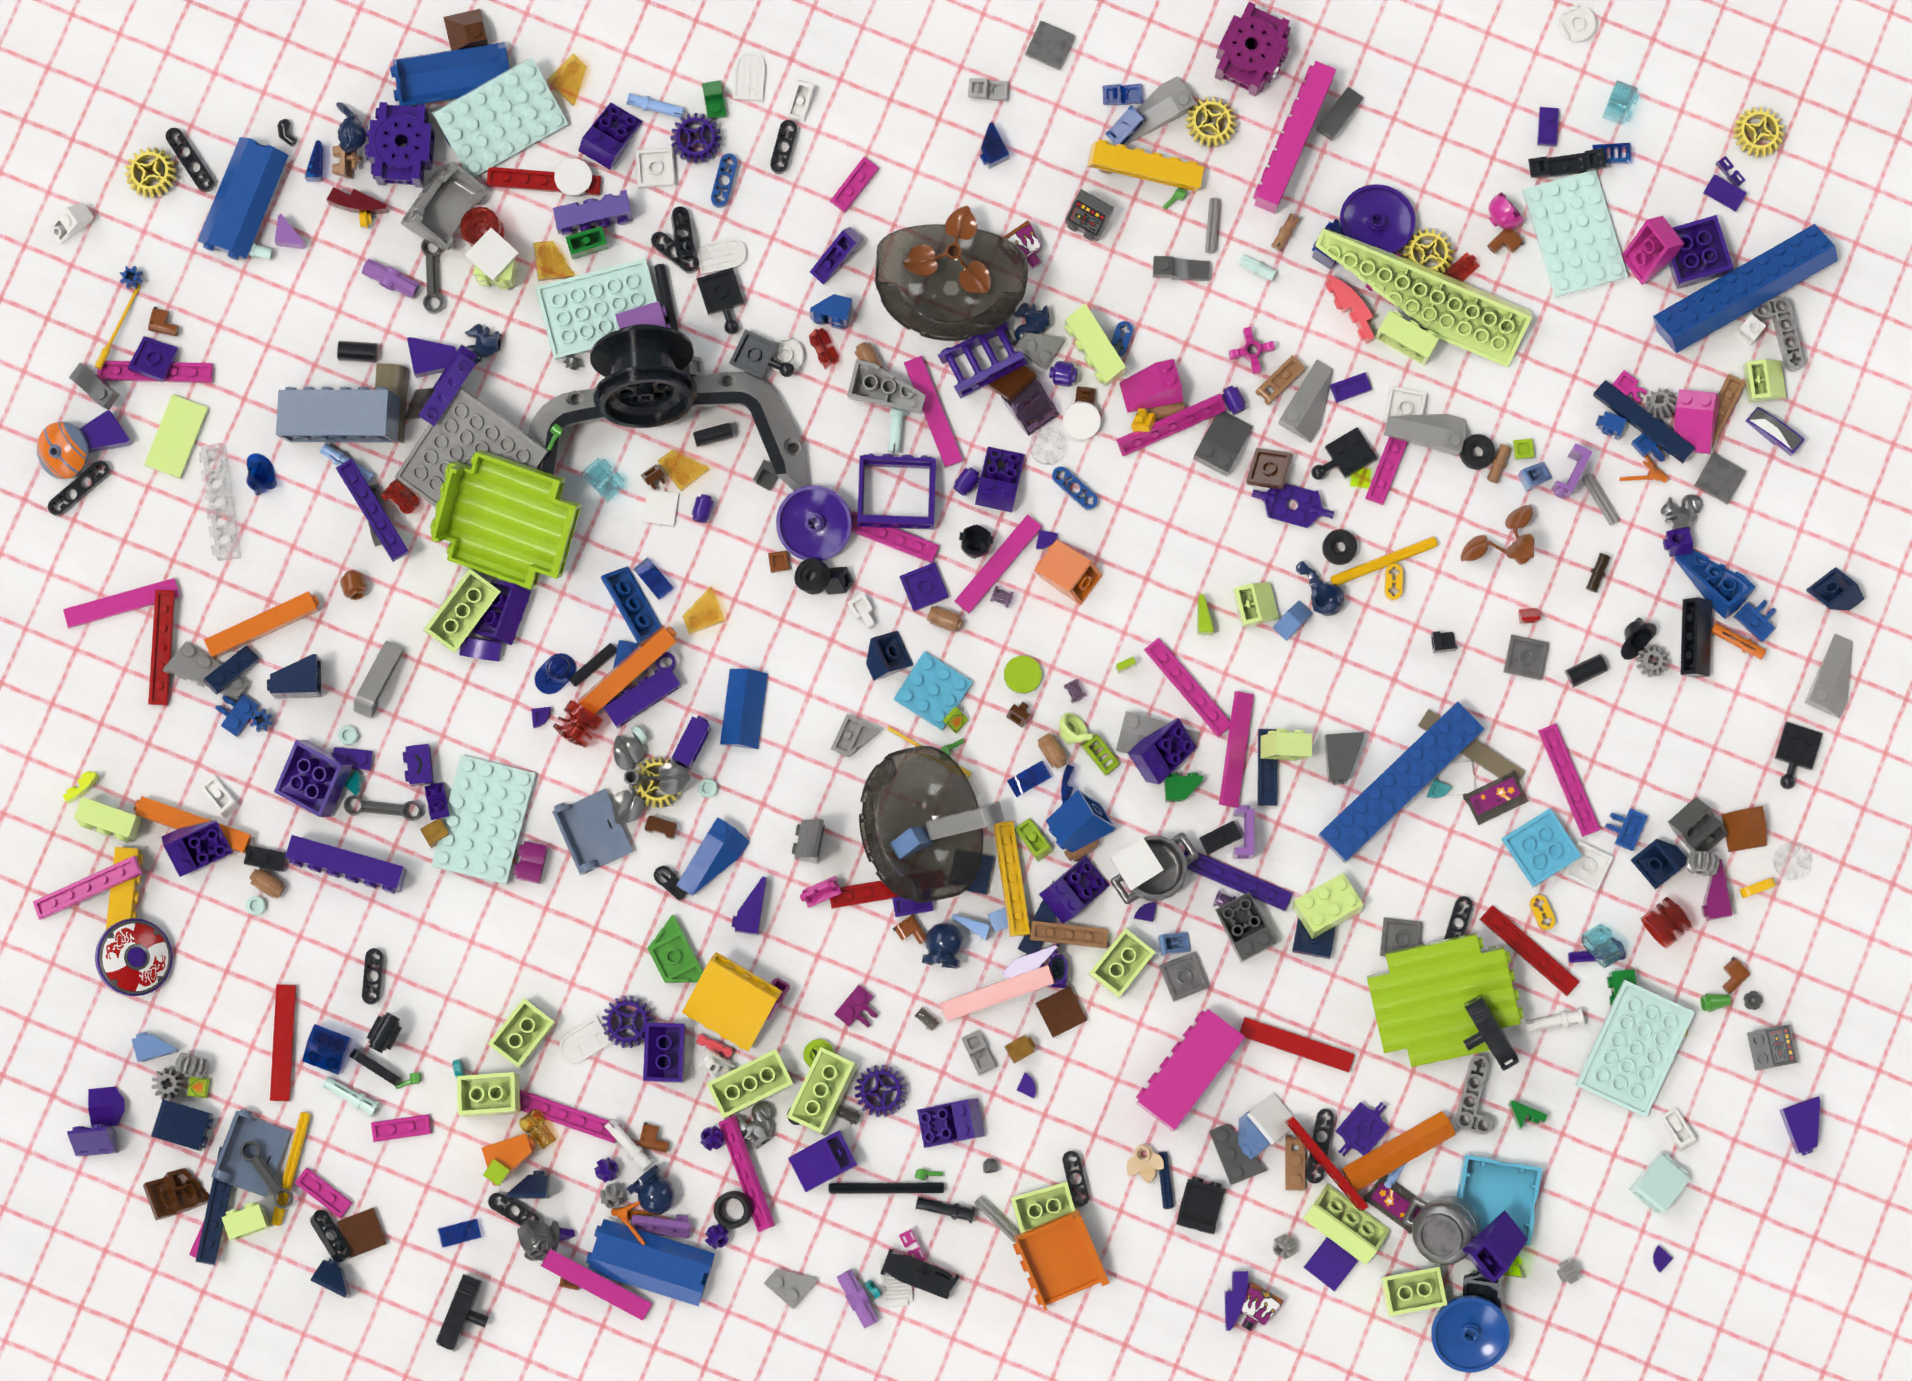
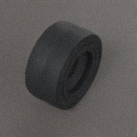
(1487, 447)
(1347, 539)
(803, 574)

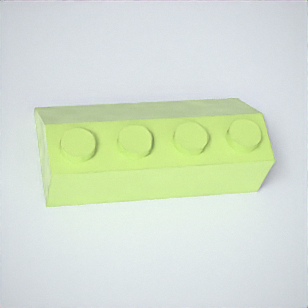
(1095, 346)
(461, 610)
(749, 1084)
(822, 1091)
(1345, 1225)

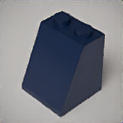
(297, 679)
(182, 1125)

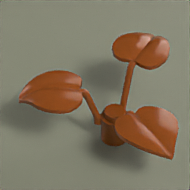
(959, 225)
(1520, 550)

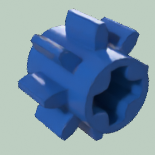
(126, 279)
(258, 715)

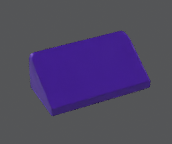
(1724, 192)

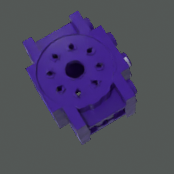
(385, 135)

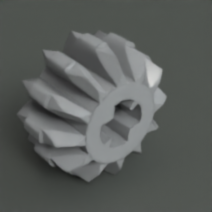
(1661, 404)
(1653, 654)
(1702, 863)
(191, 1065)
(170, 1090)

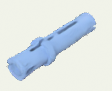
(654, 105)
(339, 458)

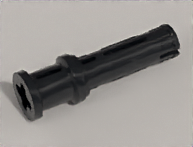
(955, 1211)

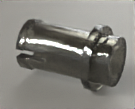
(927, 1019)
(848, 1115)

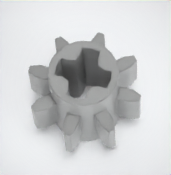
(611, 1196)
(1284, 1246)
(1568, 1272)

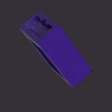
(691, 742)

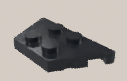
(1477, 1285)

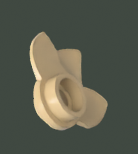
(1145, 1166)

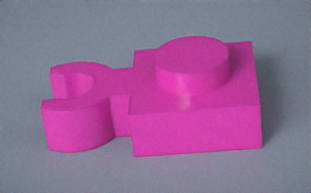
(1627, 384)

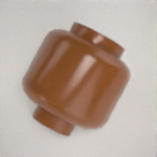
(353, 585)

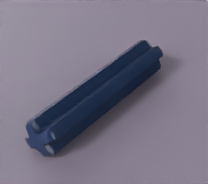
(1165, 1182)

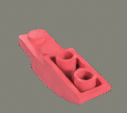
(1349, 300)

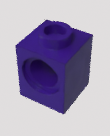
(1685, 541)

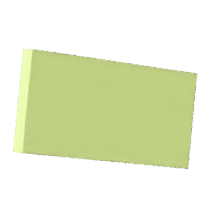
(176, 436)

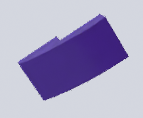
(481, 649)
(437, 801)

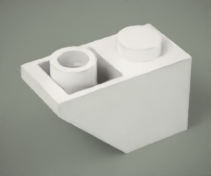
(71, 222)

